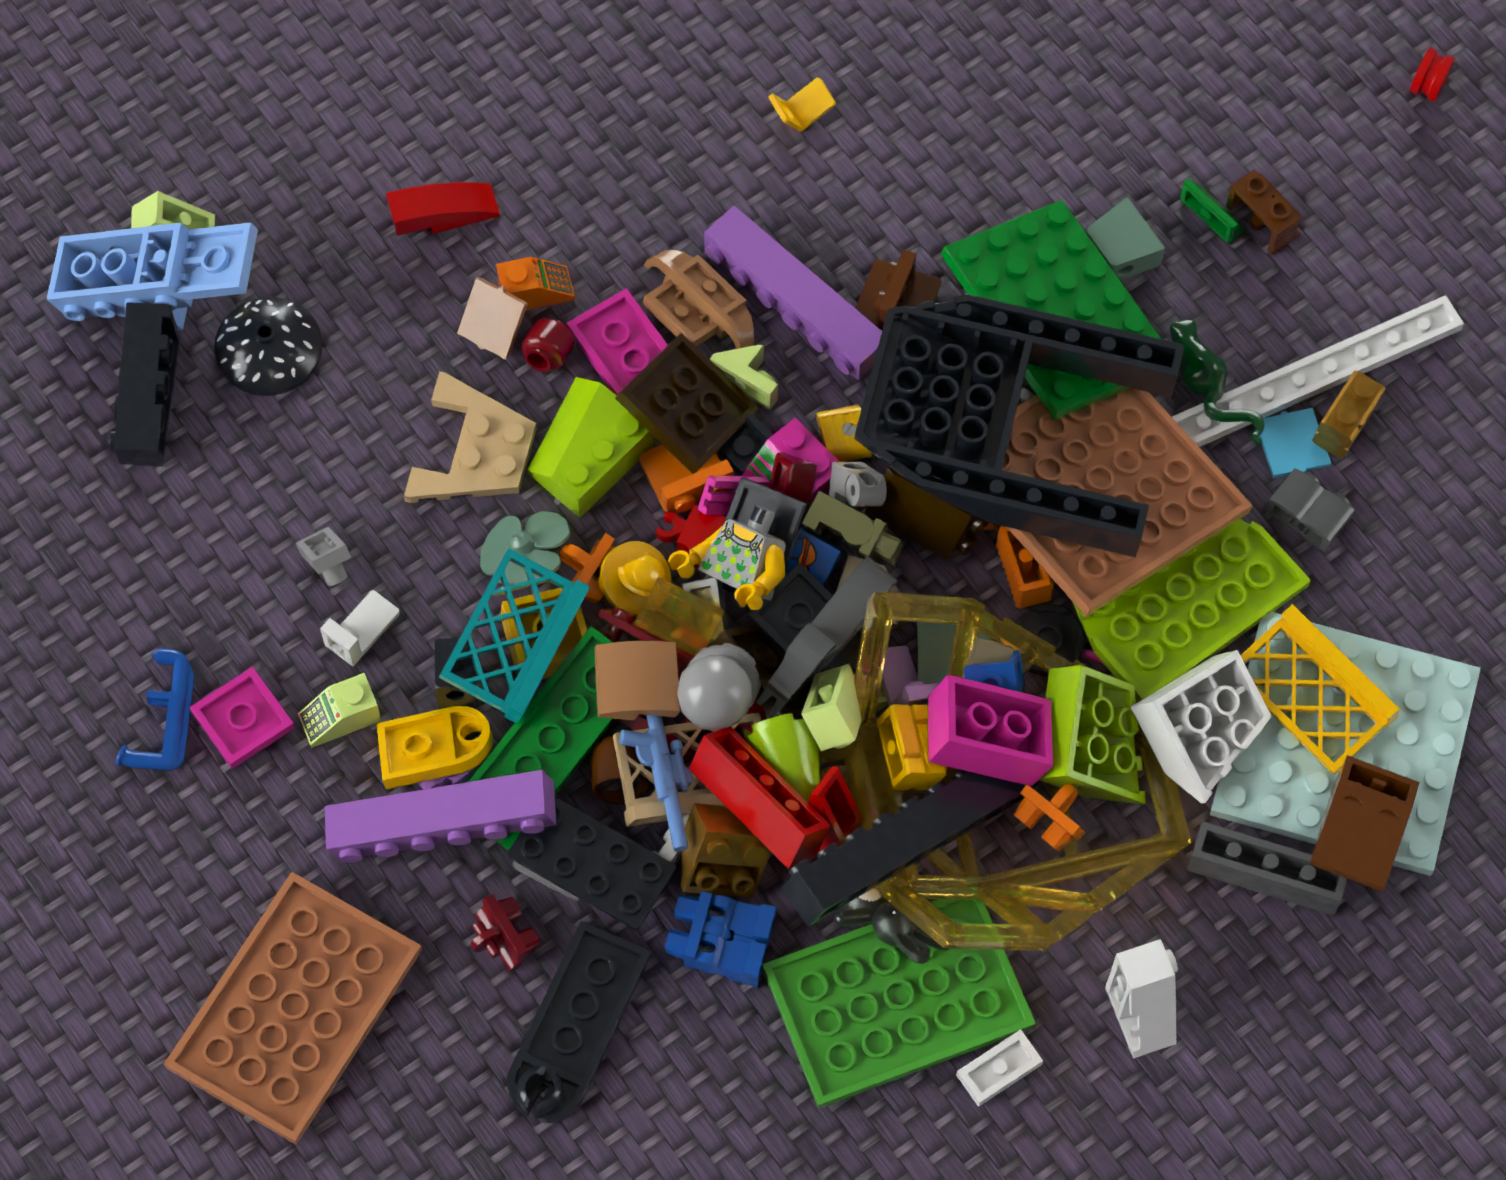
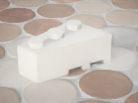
(1145, 997)

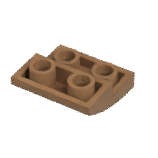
(636, 679)

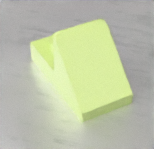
(741, 368)

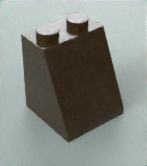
(926, 518)

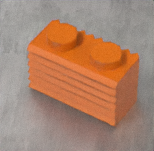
(1025, 575)

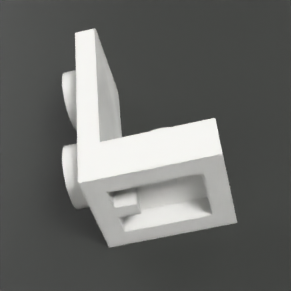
(360, 628)

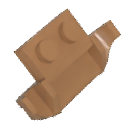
(697, 301)

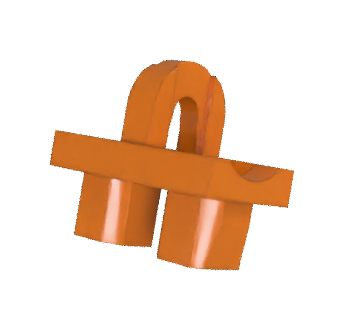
(586, 564)
(1035, 806)

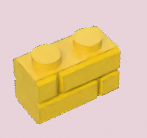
(906, 747)

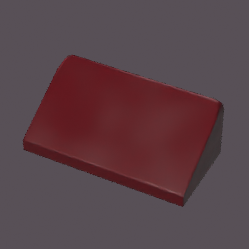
(793, 476)

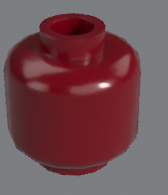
(547, 345)

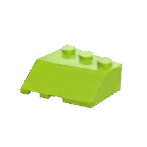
(588, 446)

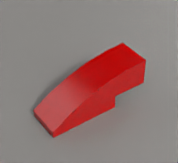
(441, 206)
(837, 806)

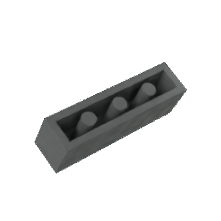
(1265, 868)

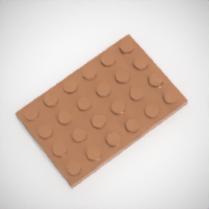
(293, 1007)

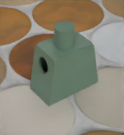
(1126, 241)

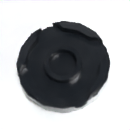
(1057, 628)

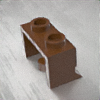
(1269, 208)

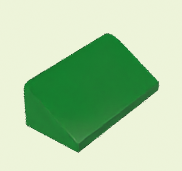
(1211, 211)

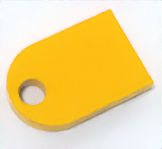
(432, 745)

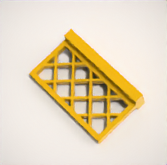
(1342, 675)

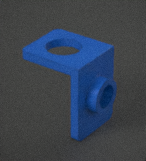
(999, 674)

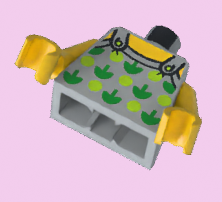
(740, 557)

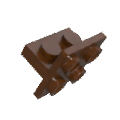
(895, 286)

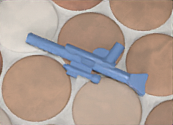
(667, 772)

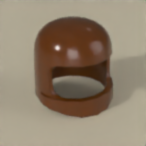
(605, 768)

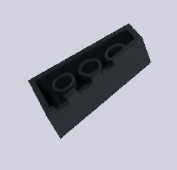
(145, 384)

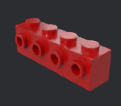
(759, 797)

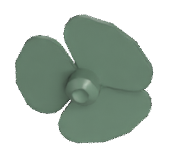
(540, 531)

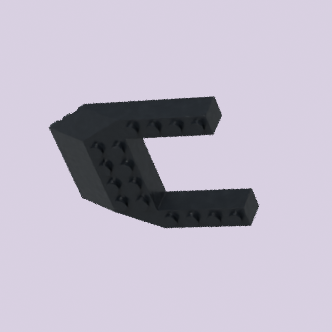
(949, 398)

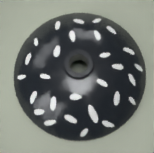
(269, 363)

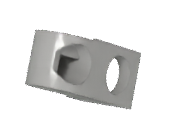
(857, 484)

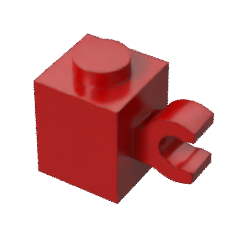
(690, 531)

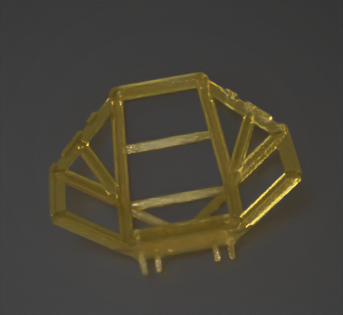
(1014, 888)

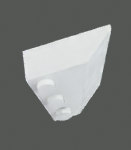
(1203, 722)

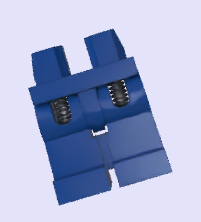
(713, 924)

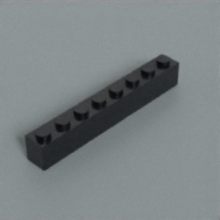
(896, 842)

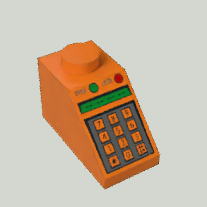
(536, 281)

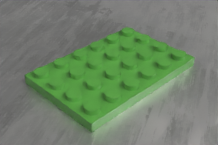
(874, 1015)

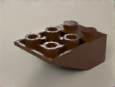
(1364, 823)

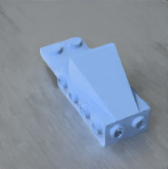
(149, 265)

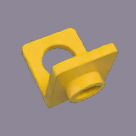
(805, 105)

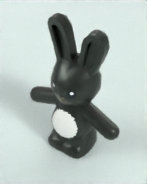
(888, 925)

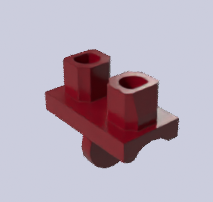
(498, 934)

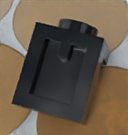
(746, 443)

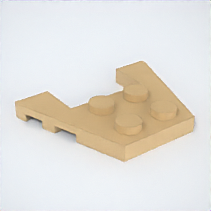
(489, 451)

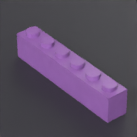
(793, 292)
(440, 816)

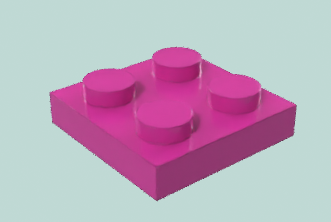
(242, 718)

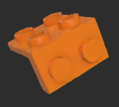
(674, 483)

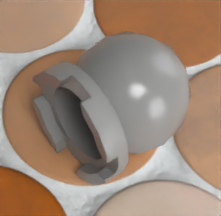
(718, 686)

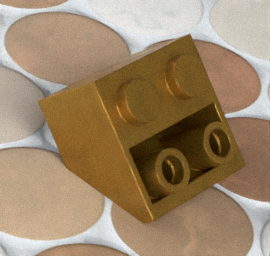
(721, 854)

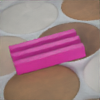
(725, 498)

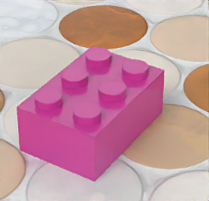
(990, 730)

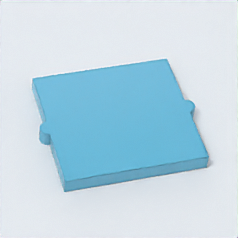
(1290, 444)

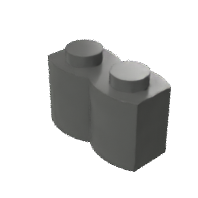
(1310, 509)

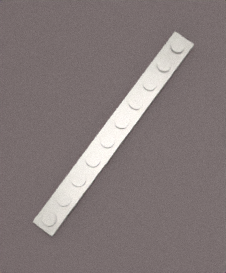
(1326, 368)

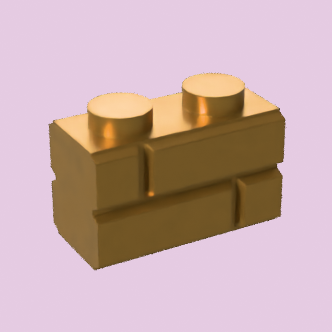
(1348, 414)

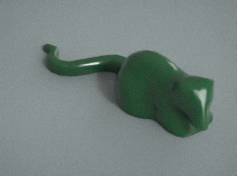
(1206, 375)

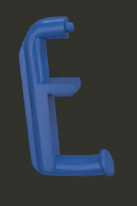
(177, 717)

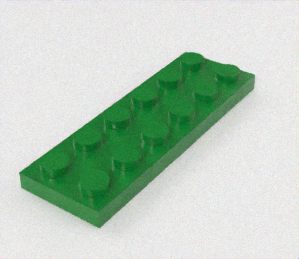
(556, 726)

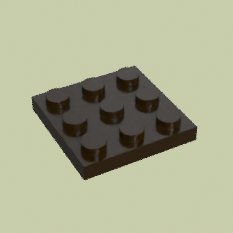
(686, 403)

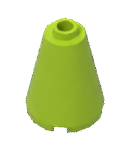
(789, 750)

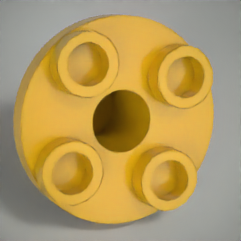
(631, 573)

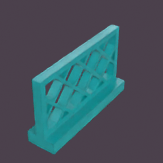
(538, 656)

